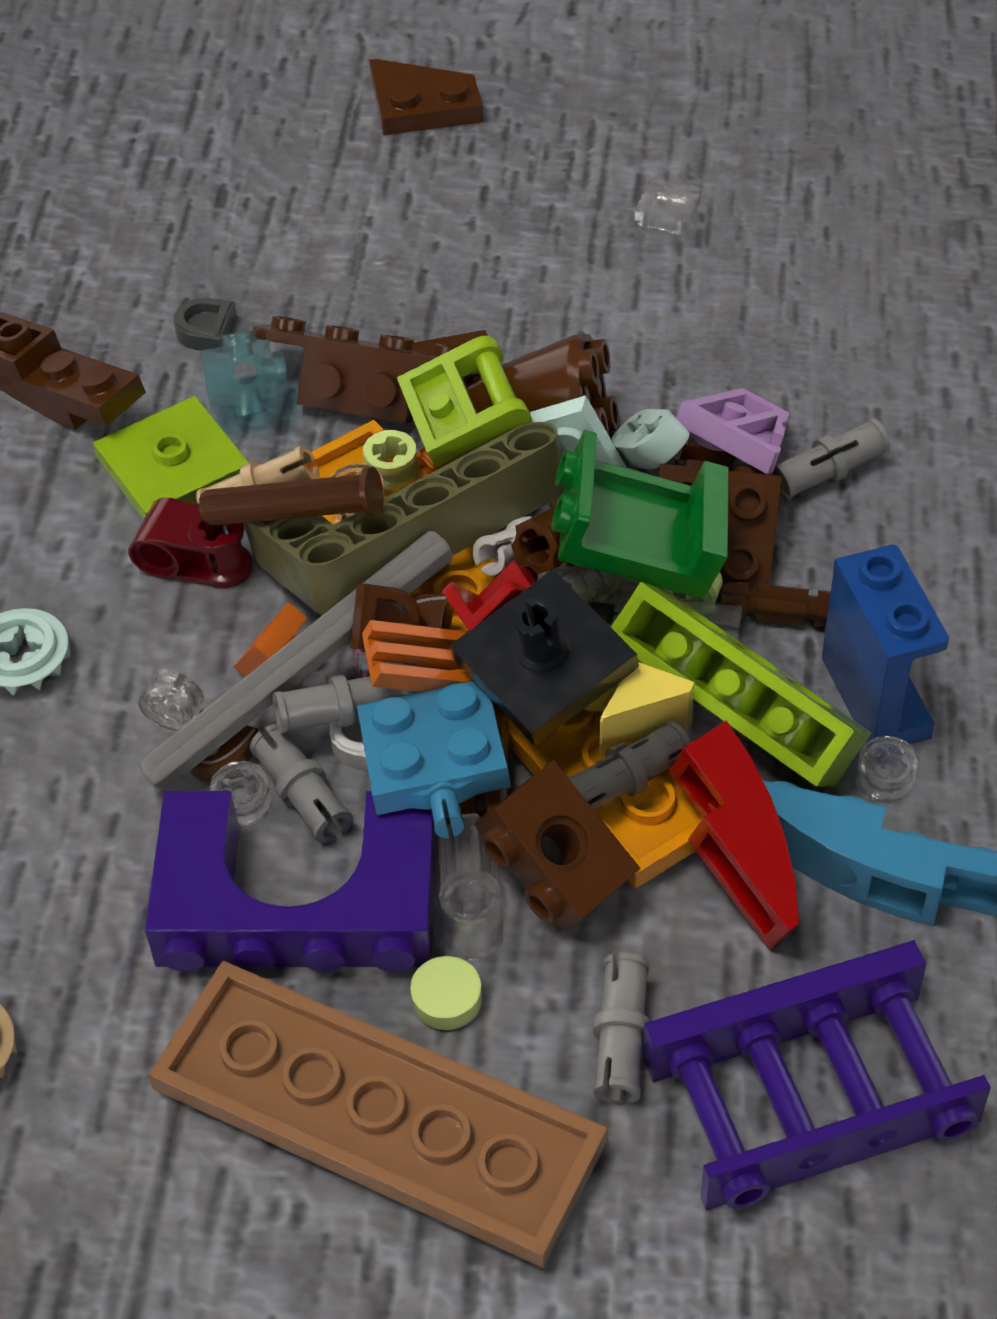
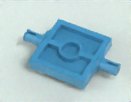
(433, 751)

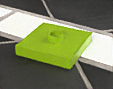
(169, 455)

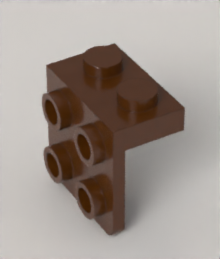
(751, 518)

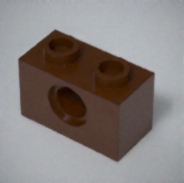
(591, 855)

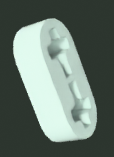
(650, 438)

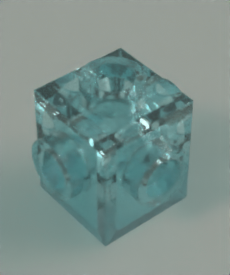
(220, 367)

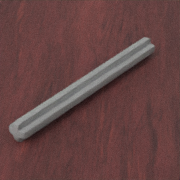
(285, 668)

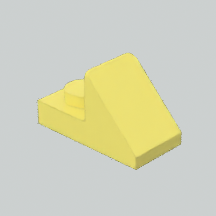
(642, 705)

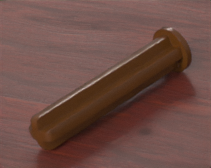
(294, 499)

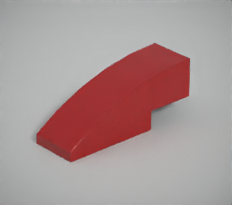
(739, 831)

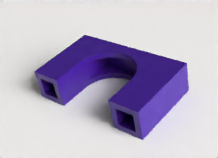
(205, 918)

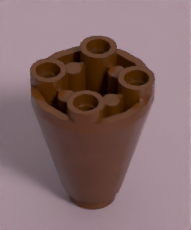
(558, 375)

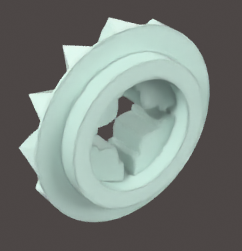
(46, 642)

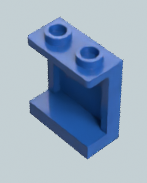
(871, 637)

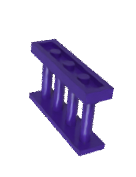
(818, 1006)

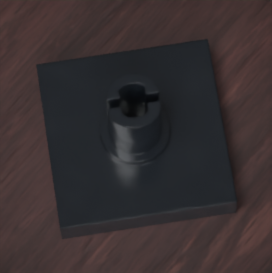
(544, 657)

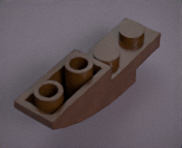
(59, 381)

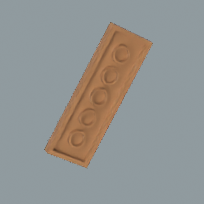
(382, 1111)

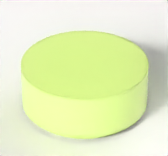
(446, 993)

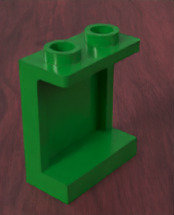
(641, 522)

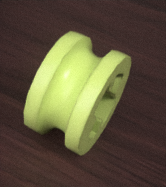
(397, 445)

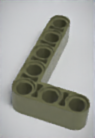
(457, 501)

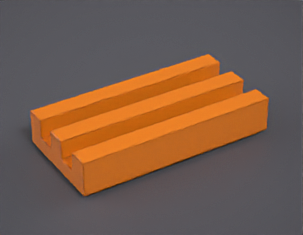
(415, 645)

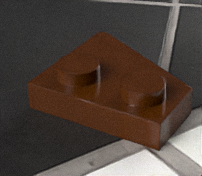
(423, 97)

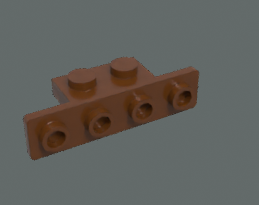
(348, 372)

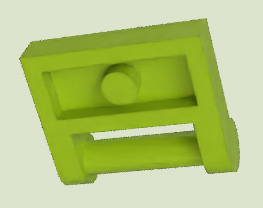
(445, 408)

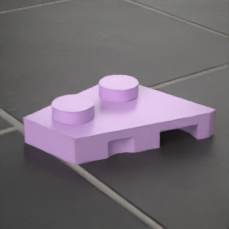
(737, 424)

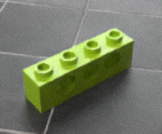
(741, 686)

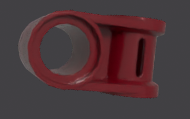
(184, 547)

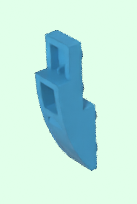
(899, 873)

